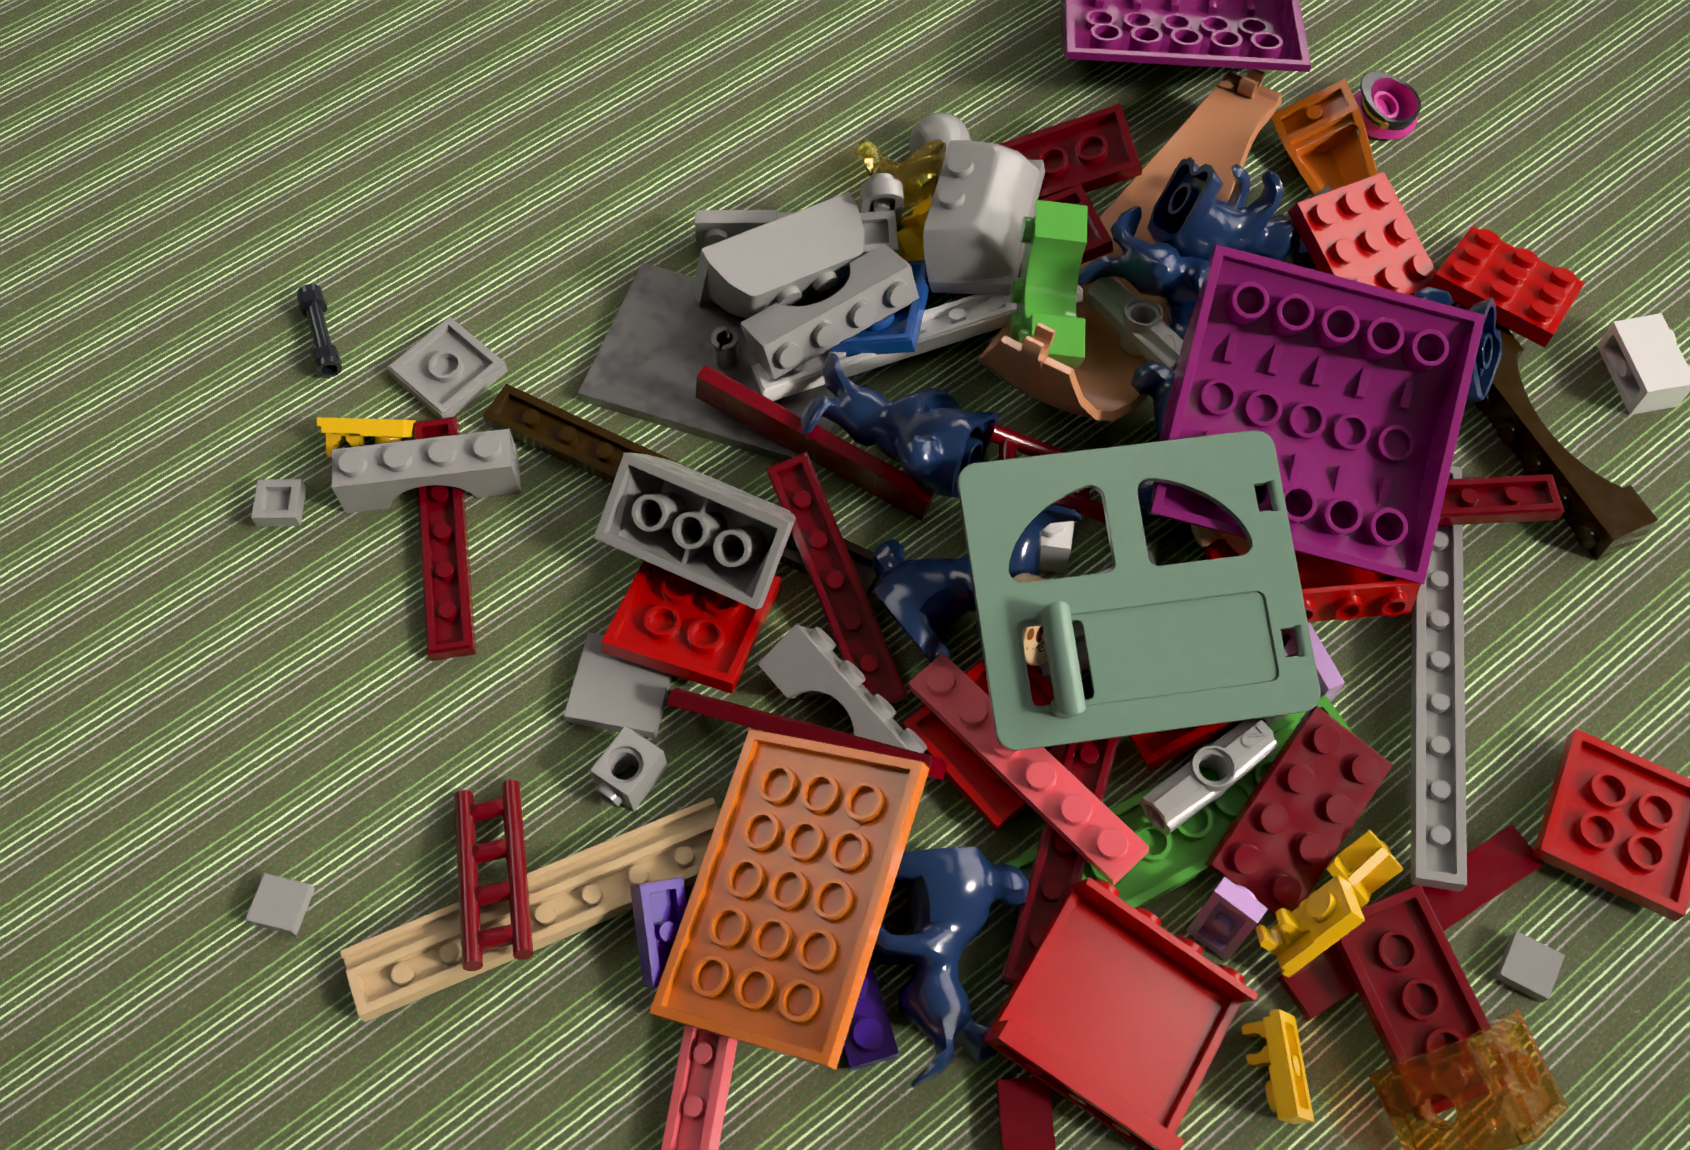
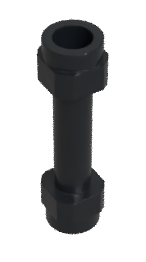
(324, 355)

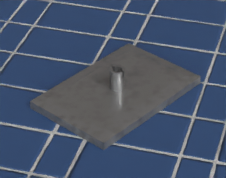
(659, 349)

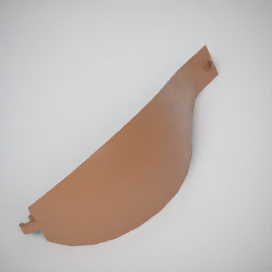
(1101, 388)

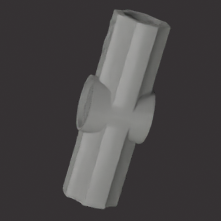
(1136, 321)
(1189, 791)

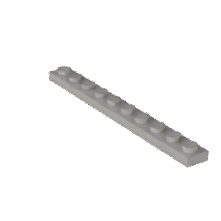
(1439, 718)

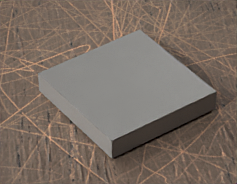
(447, 369)
(616, 692)

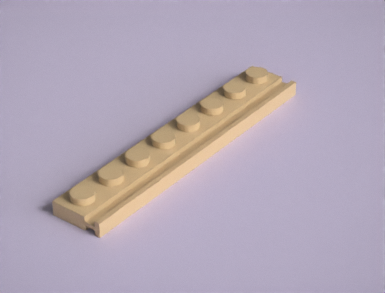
(562, 899)

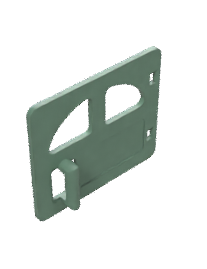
(1159, 640)

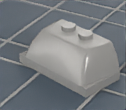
(978, 217)
(782, 259)
(695, 527)

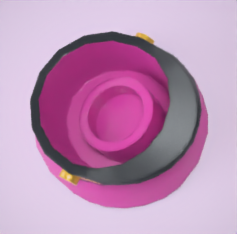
(1387, 105)

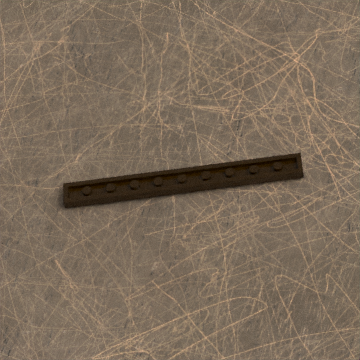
(601, 452)

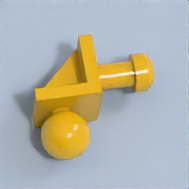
(1366, 865)

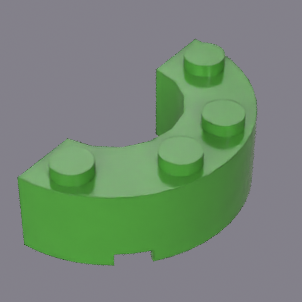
(1049, 278)

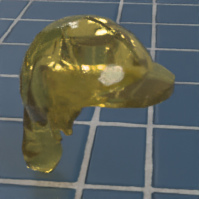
(917, 173)

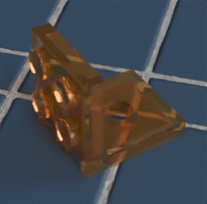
(1492, 1078)

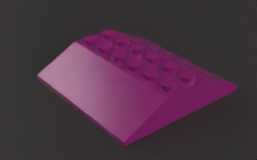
(1187, 33)
(1348, 386)

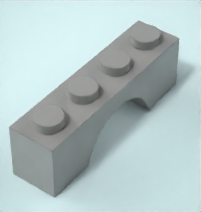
(791, 335)
(377, 473)
(807, 667)

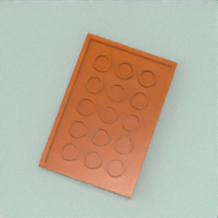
(791, 896)

